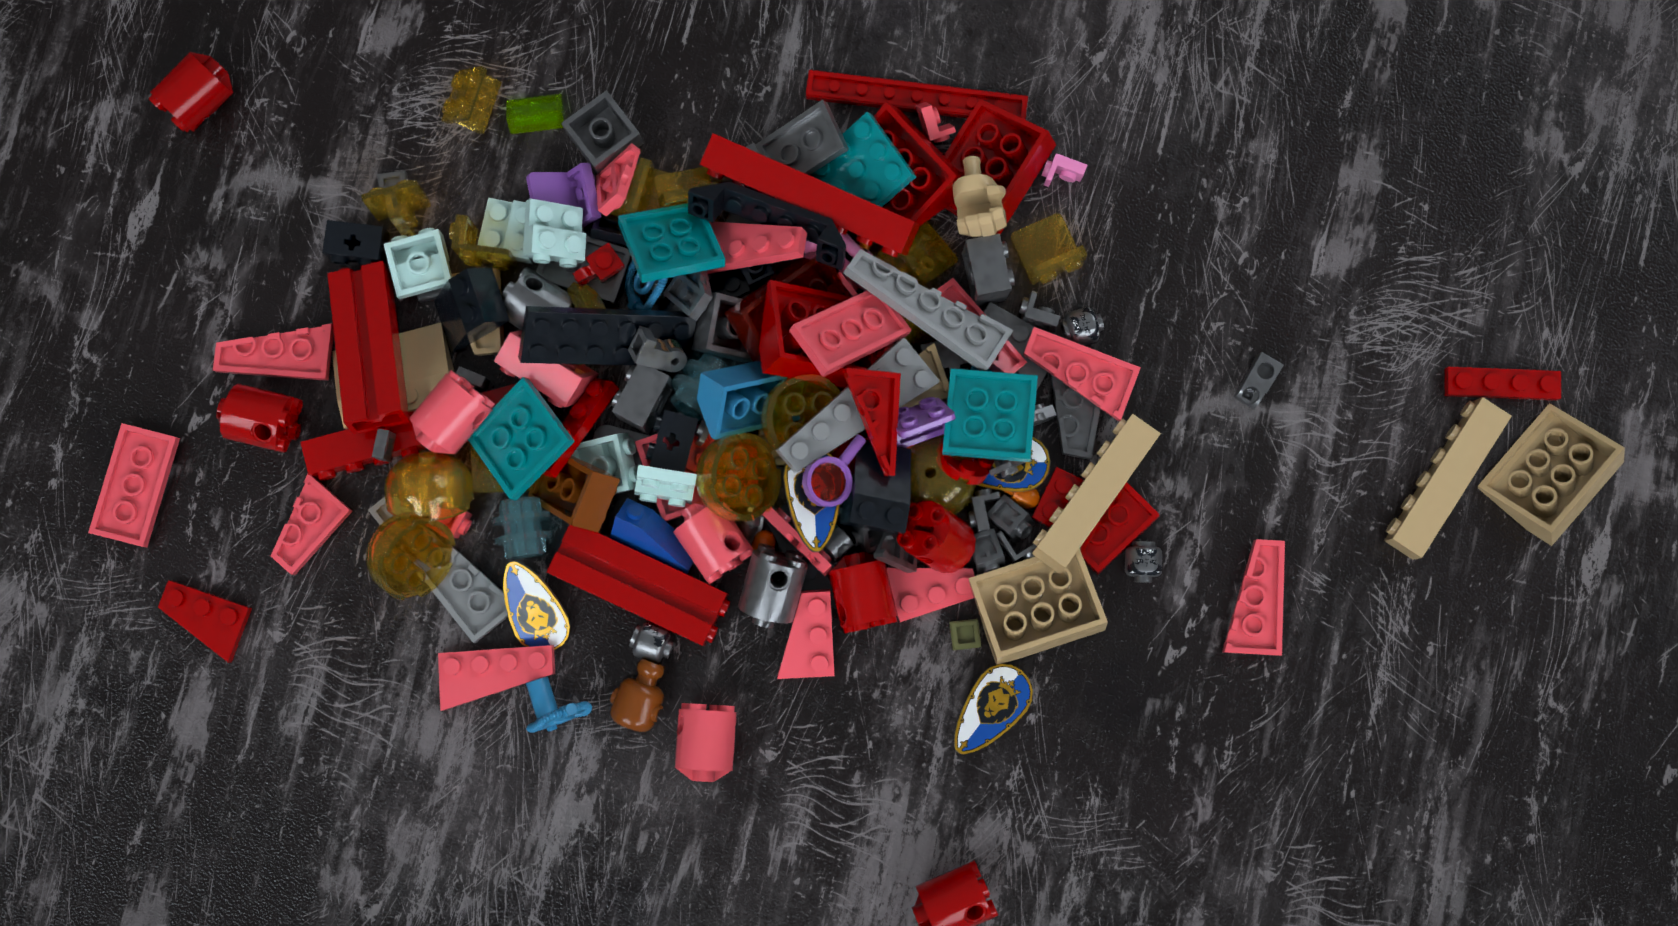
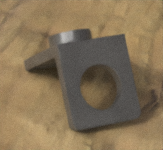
(1026, 554)

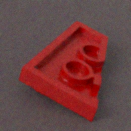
(1118, 528)
(207, 617)

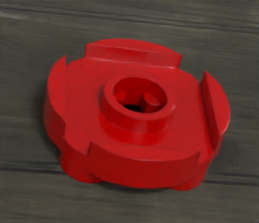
(973, 470)

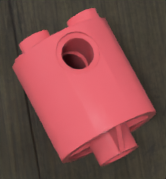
(450, 414)
(712, 542)
(705, 741)

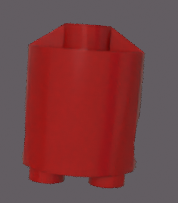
(192, 90)
(259, 417)
(937, 537)
(862, 592)
(954, 899)

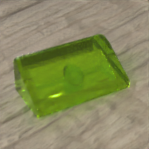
(535, 113)

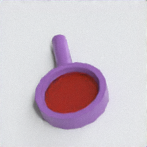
(828, 479)

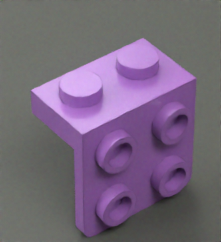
(567, 188)
(922, 421)

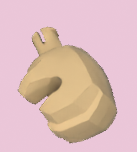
(978, 201)

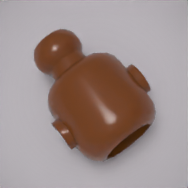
(638, 699)

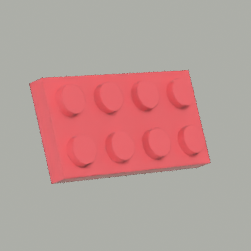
(849, 332)
(134, 485)

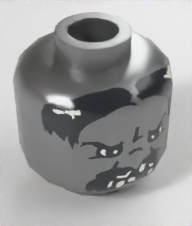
(1082, 326)
(1143, 561)
(651, 642)

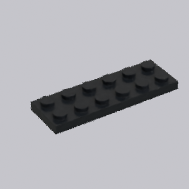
(595, 334)

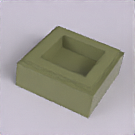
(965, 634)

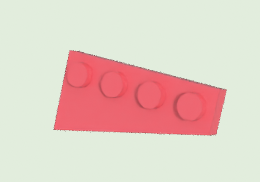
(1090, 373)
(1258, 611)
(480, 673)

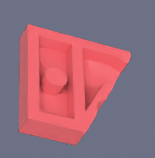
(615, 180)

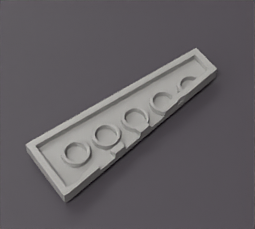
(963, 332)
(841, 418)
(464, 592)

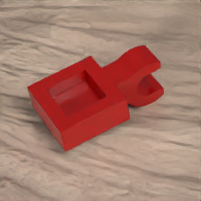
(602, 264)

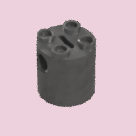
(532, 291)
(772, 596)

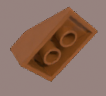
(577, 494)

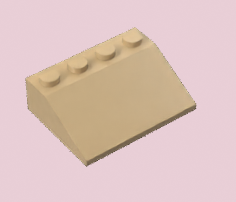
(424, 363)
(1552, 473)
(1035, 607)

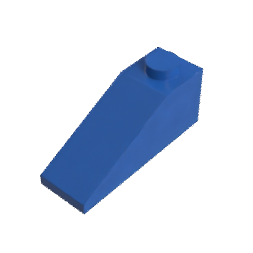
(650, 535)

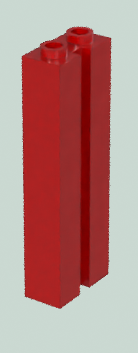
(368, 348)
(639, 584)

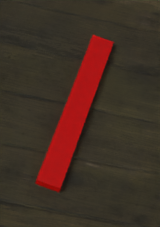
(905, 94)

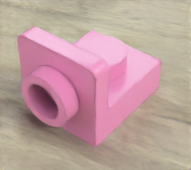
(1067, 168)

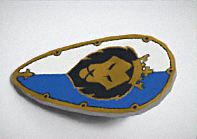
(1029, 474)
(811, 521)
(533, 608)
(992, 707)

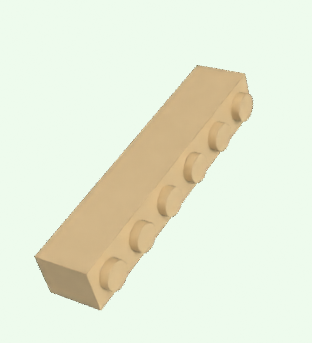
(1447, 478)
(1095, 494)

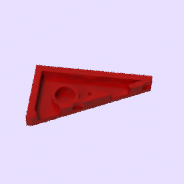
(878, 405)

